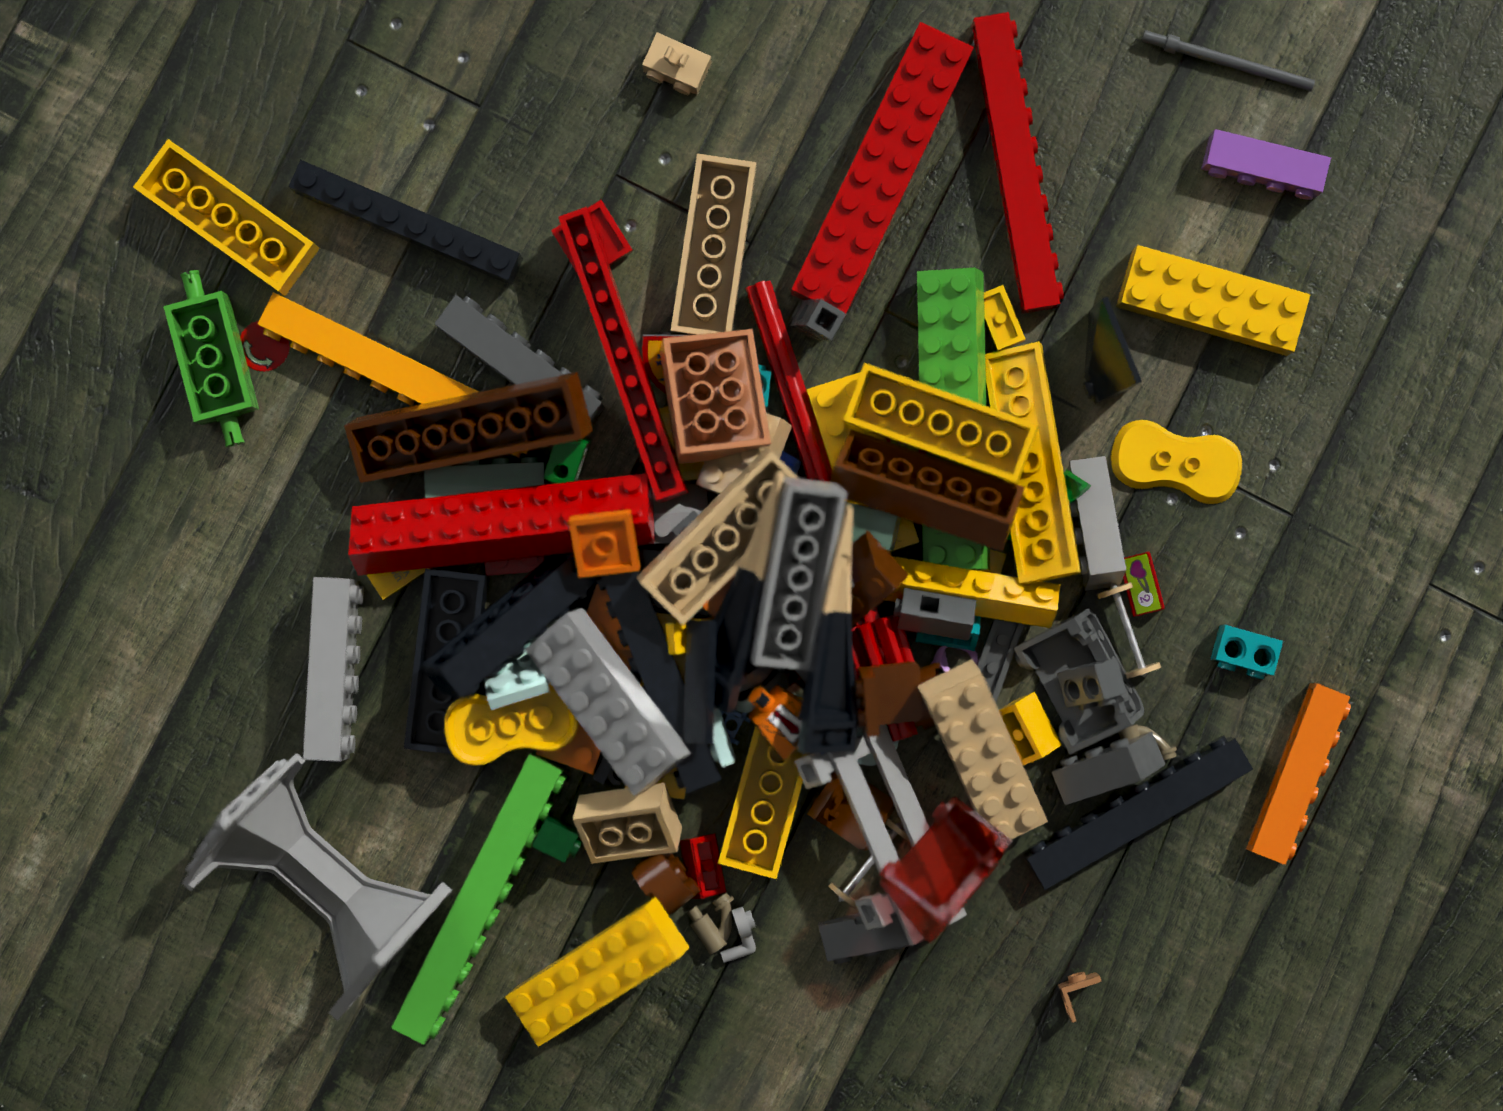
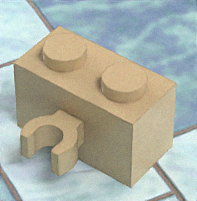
(676, 64)

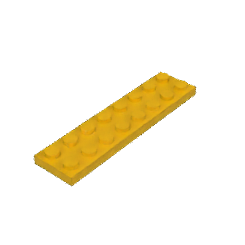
(1043, 524)

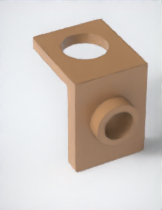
(1075, 982)

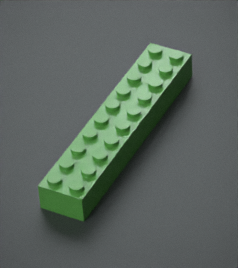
(952, 361)
(477, 901)

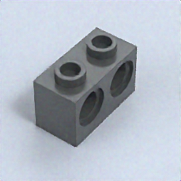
(1092, 684)

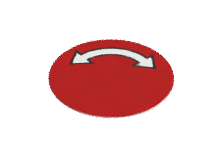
(262, 351)

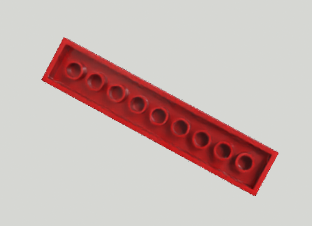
(882, 168)
(490, 524)

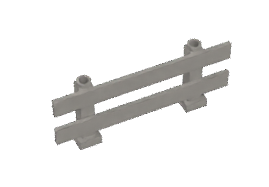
(815, 771)

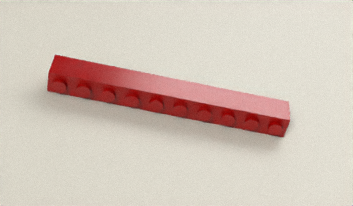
(1016, 163)
(623, 355)

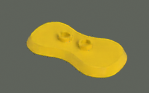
(1200, 466)
(482, 734)

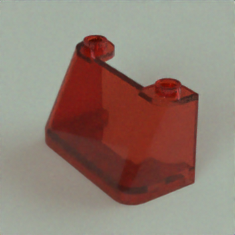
(944, 867)

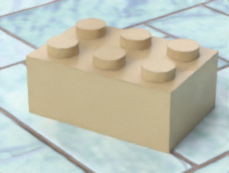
(720, 472)
(627, 826)

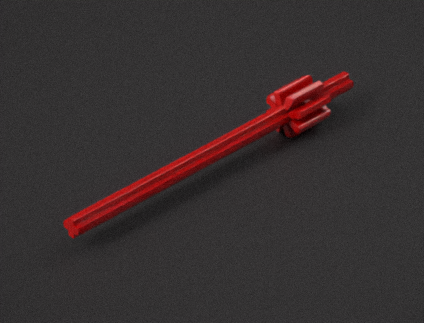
(873, 638)

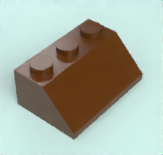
(873, 575)

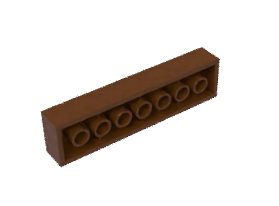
(469, 427)

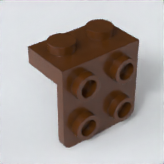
(888, 695)
(835, 812)

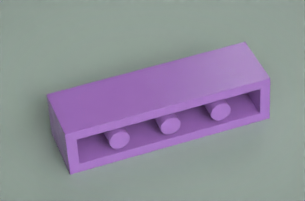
(1265, 164)

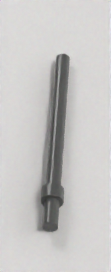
(1173, 44)

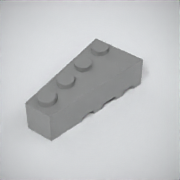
(1097, 526)

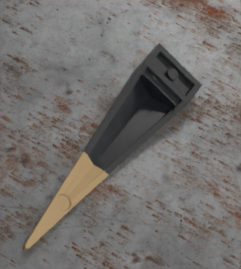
(741, 606)
(829, 696)

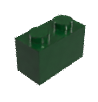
(558, 839)

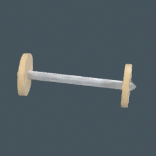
(1142, 669)
(844, 894)

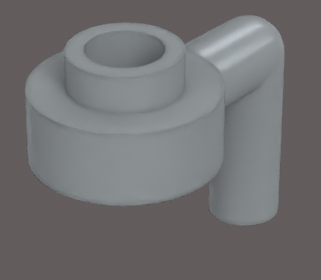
(744, 923)

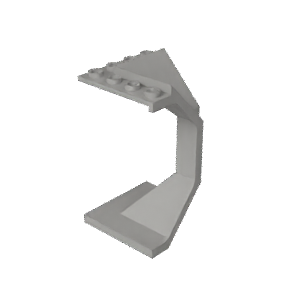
(271, 834)

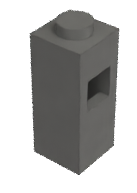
(817, 319)
(935, 613)

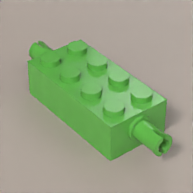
(211, 358)

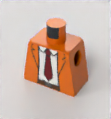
(777, 718)

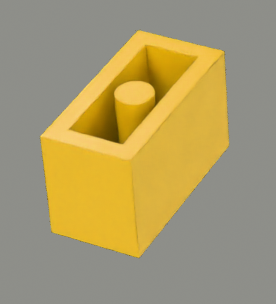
(1029, 728)

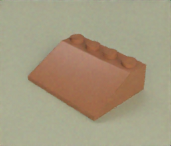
(714, 395)

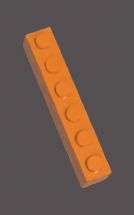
(1298, 773)

